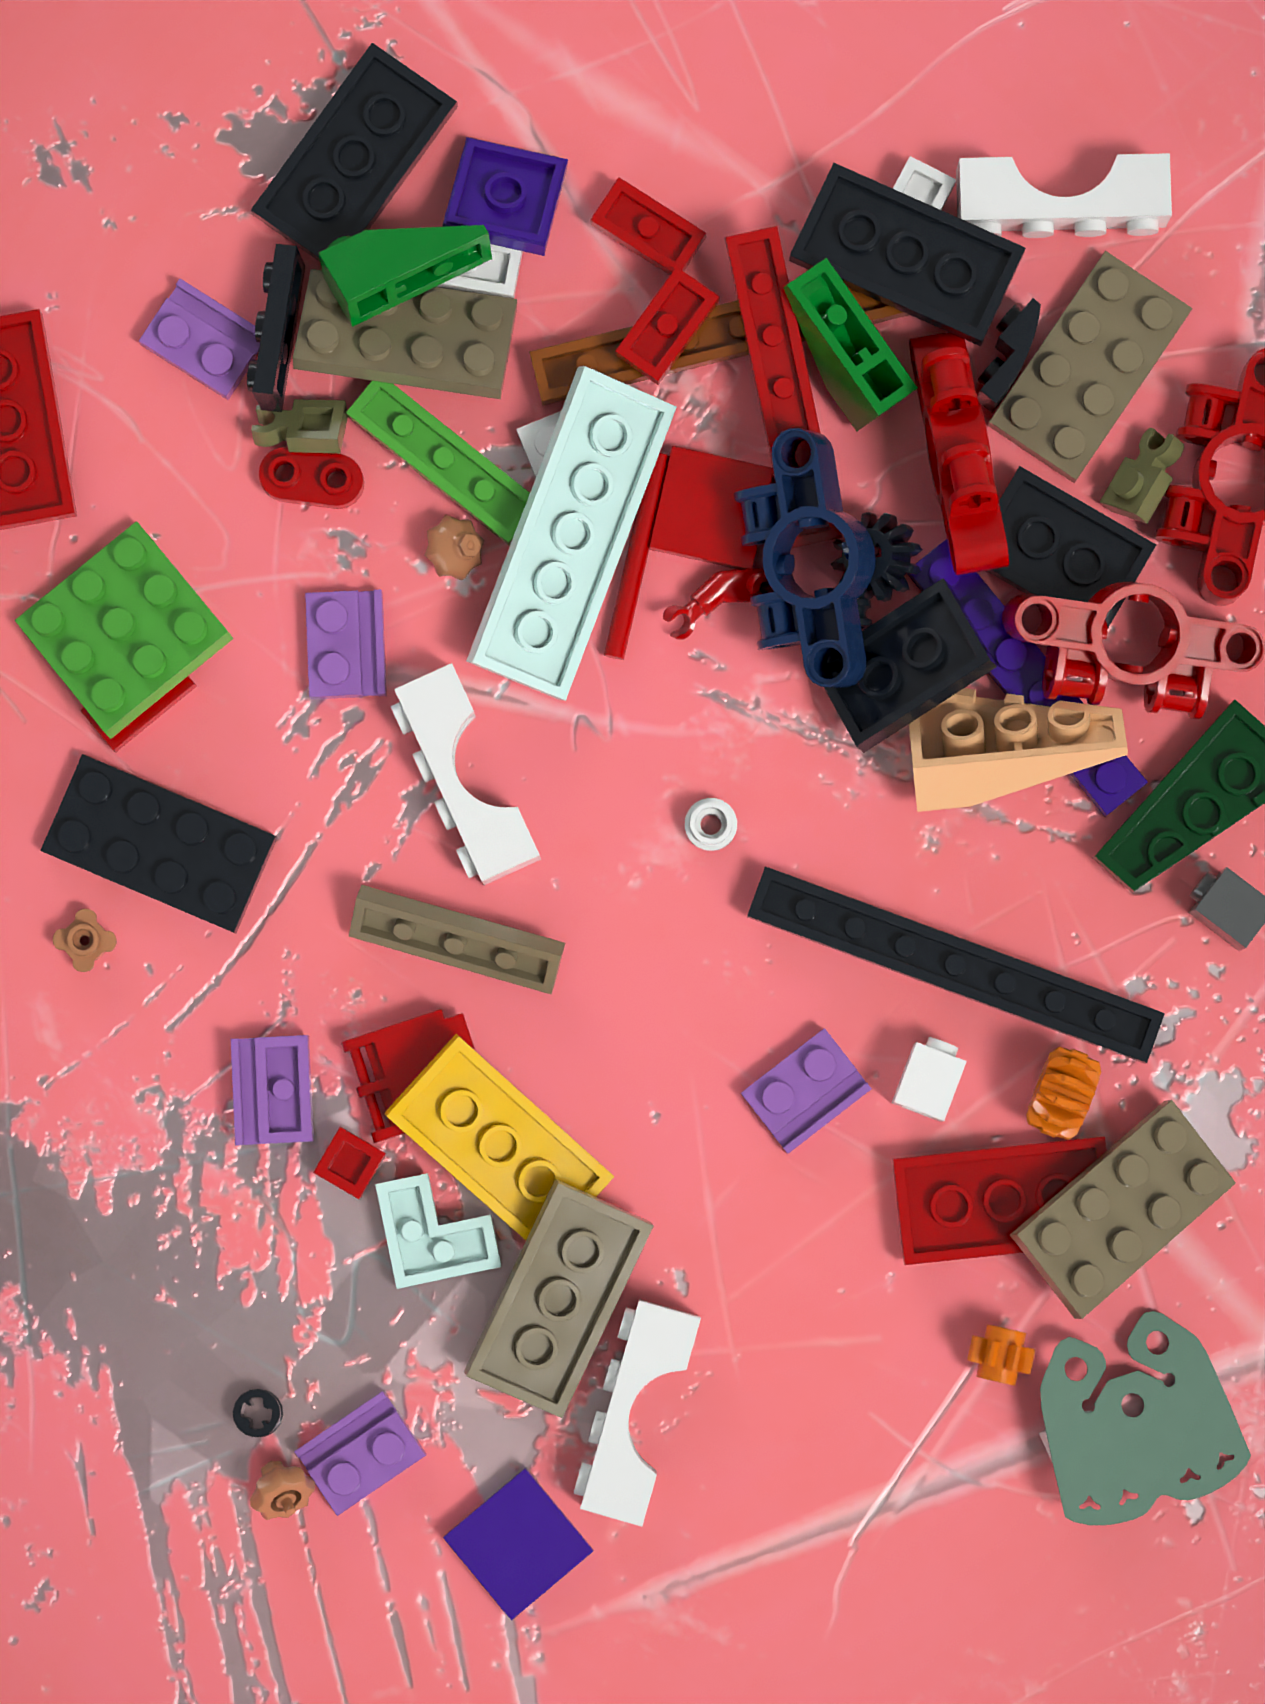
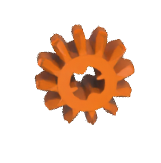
(1063, 1093)

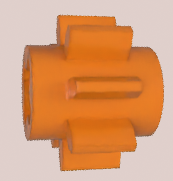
(1001, 1354)

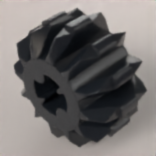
(894, 558)

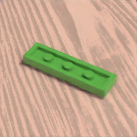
(441, 457)

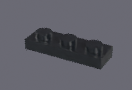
(276, 328)

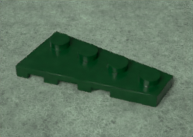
(1196, 801)

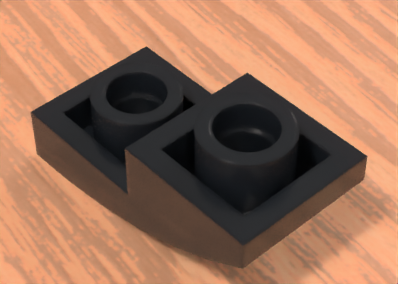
(1014, 343)

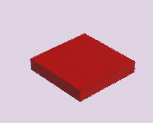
(699, 508)

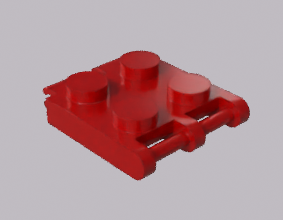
(398, 1057)

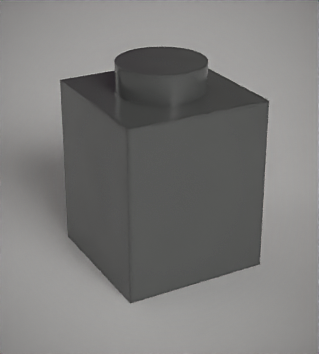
(1229, 907)

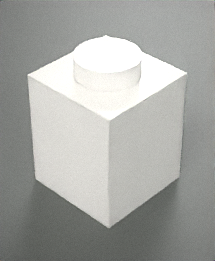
(930, 1079)

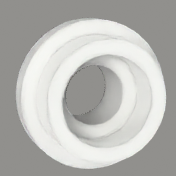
(713, 807)

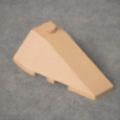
(993, 747)

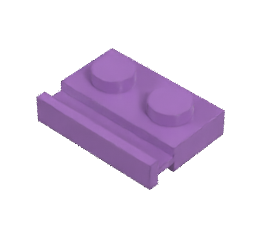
(202, 339)
(345, 644)
(272, 1090)
(806, 1091)
(360, 1453)

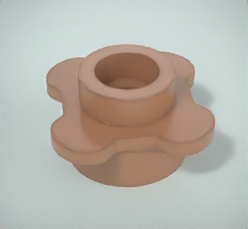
(69, 940)

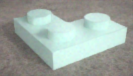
(421, 1247)

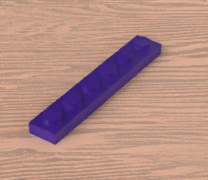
(1021, 671)

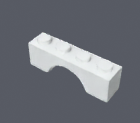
(1130, 197)
(438, 715)
(620, 1479)

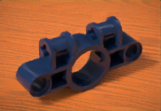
(774, 517)

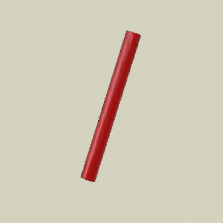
(635, 563)

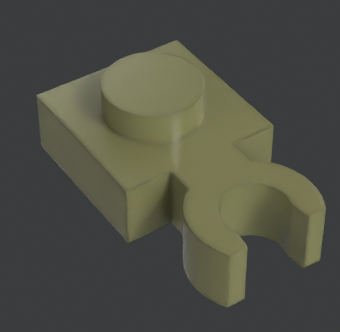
(307, 428)
(1143, 481)

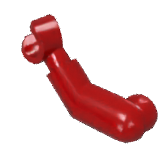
(720, 588)

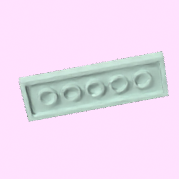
(571, 533)

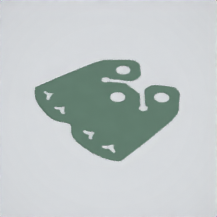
(1144, 1454)

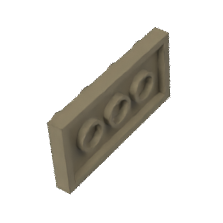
(429, 342)
(1089, 367)
(1123, 1209)
(558, 1298)

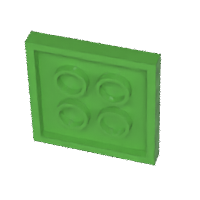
(123, 629)

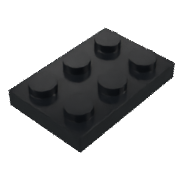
(1065, 545)
(912, 665)

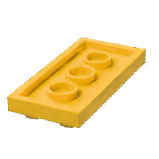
(492, 1136)

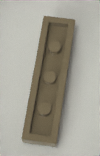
(456, 939)

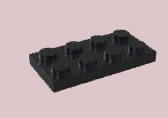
(355, 154)
(908, 254)
(159, 843)

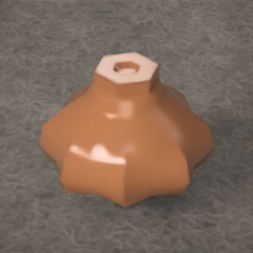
(454, 547)
(281, 1490)

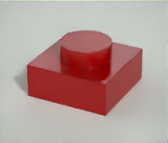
(350, 1163)

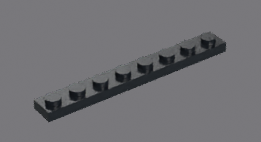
(955, 965)

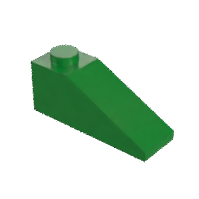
(394, 265)
(847, 346)

